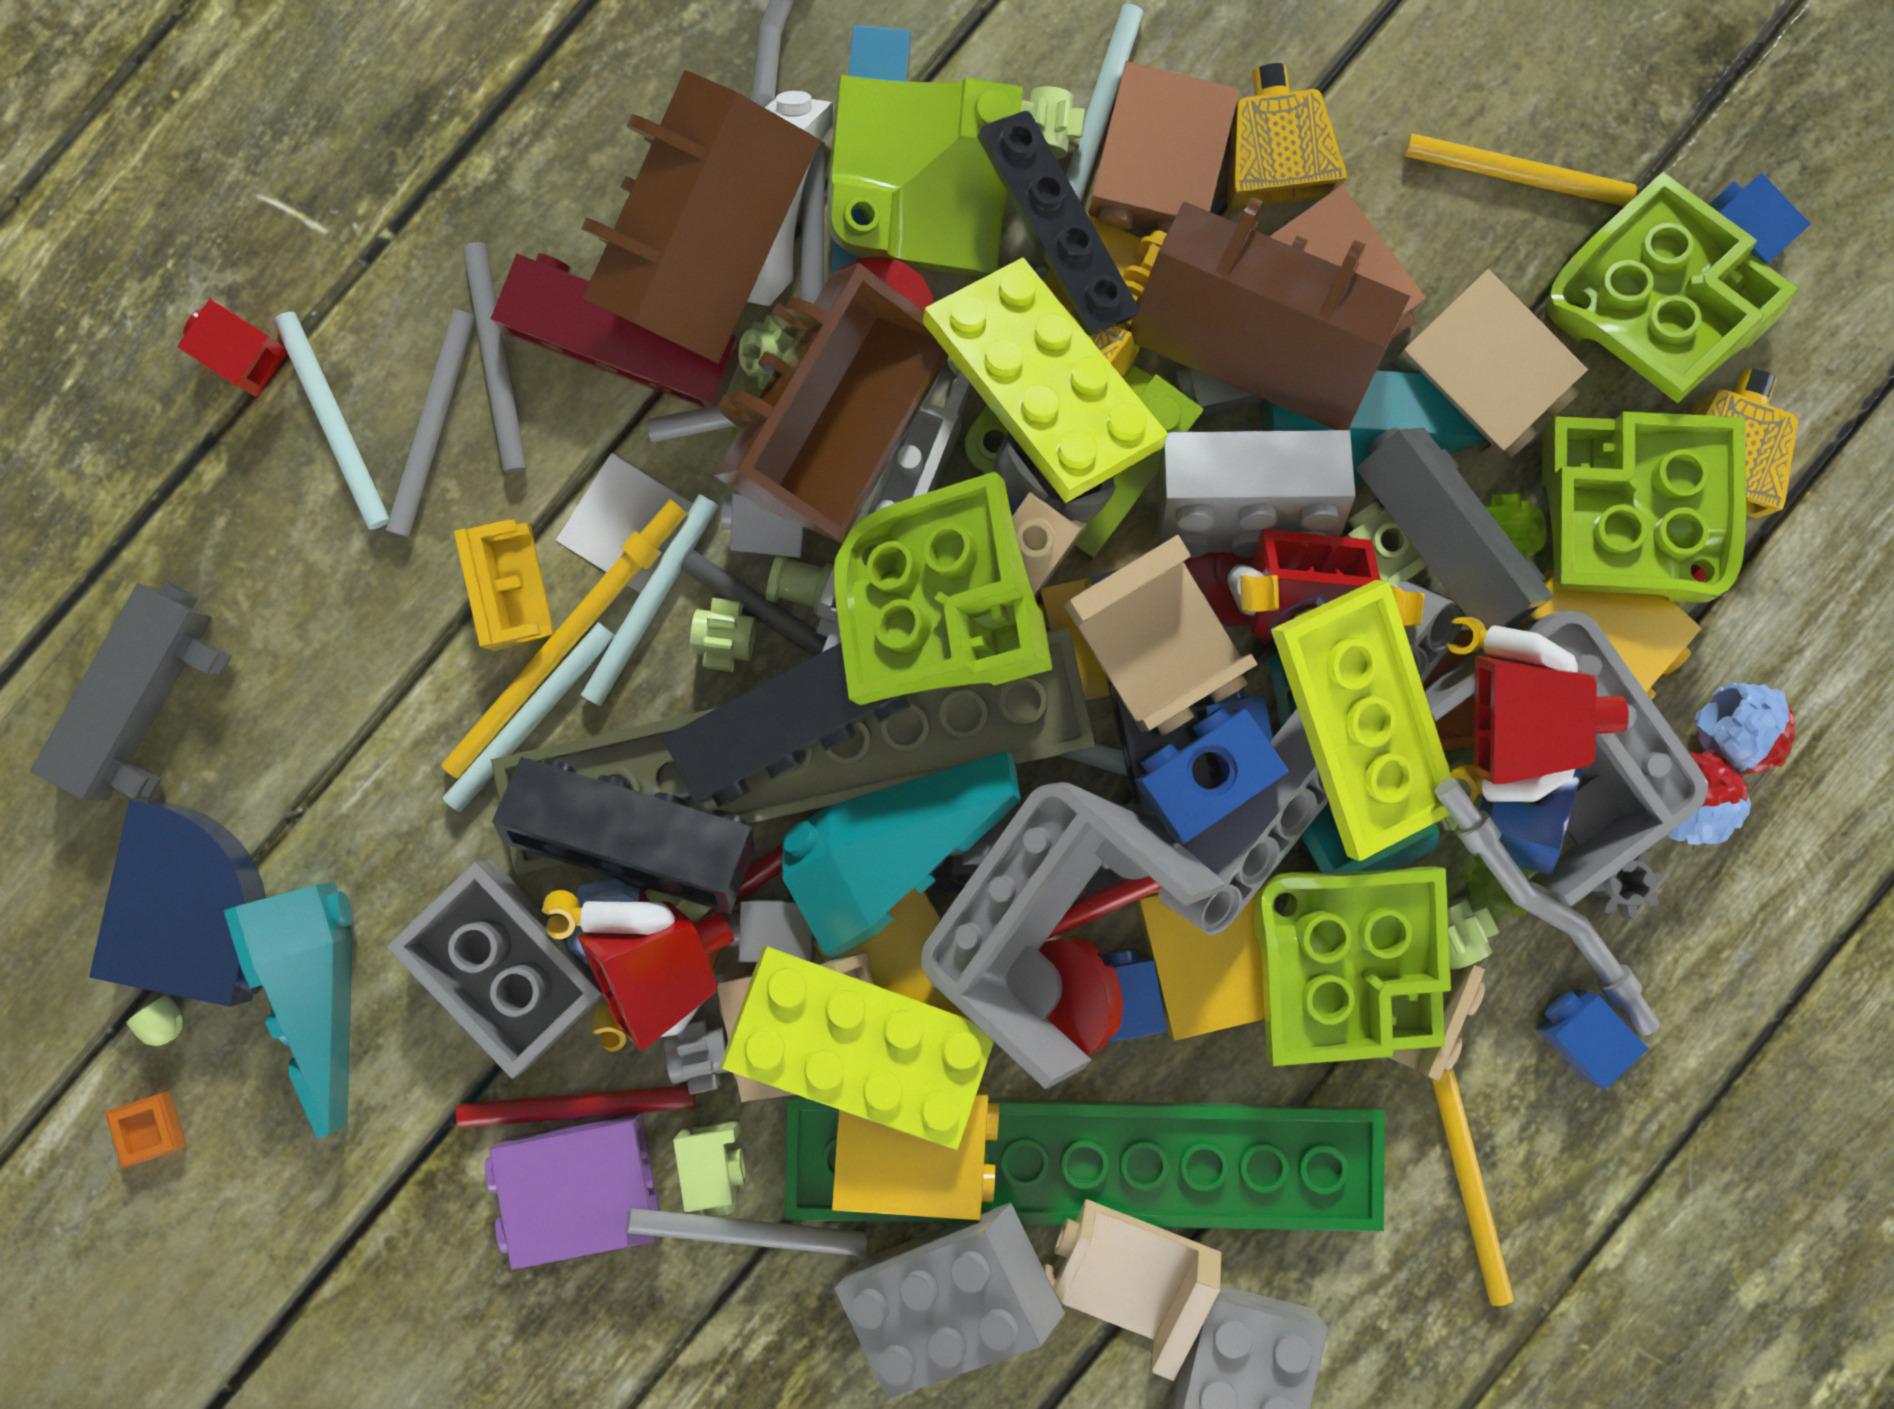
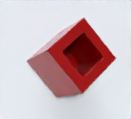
(231, 347)

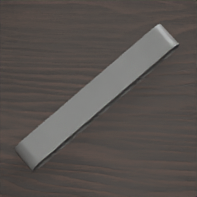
(1261, 831)

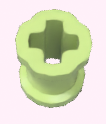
(797, 581)

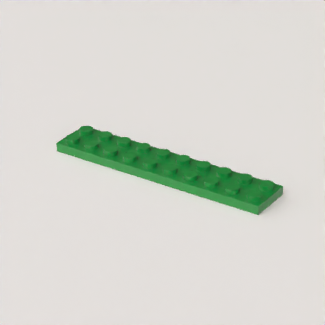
(1147, 1161)

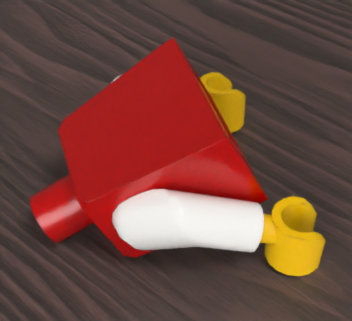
(1304, 571)
(1531, 715)
(644, 961)

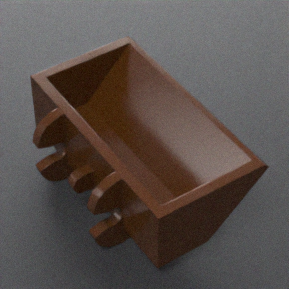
(699, 215)
(1267, 314)
(832, 402)

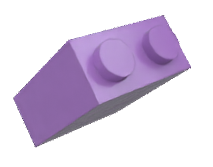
(571, 1189)

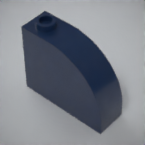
(168, 905)

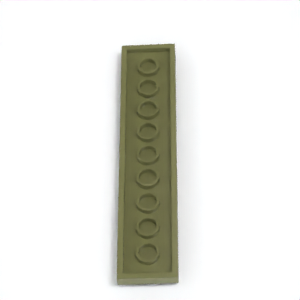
(939, 731)

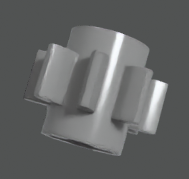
(1639, 890)
(696, 1056)

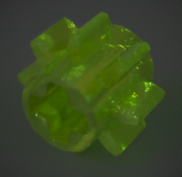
(1520, 522)
(1481, 893)

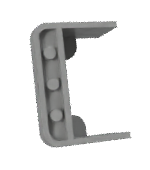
(1639, 778)
(991, 935)

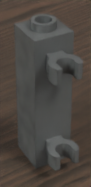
(1452, 528)
(124, 693)

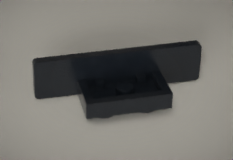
(1058, 223)

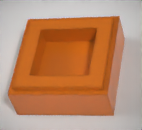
(145, 1129)

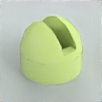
(157, 1022)

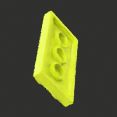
(1044, 379)
(1365, 717)
(858, 1048)

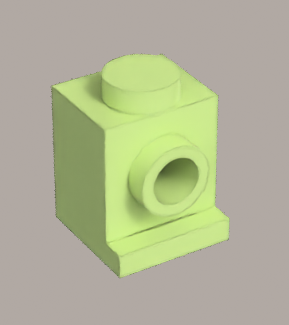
(1395, 565)
(710, 1168)

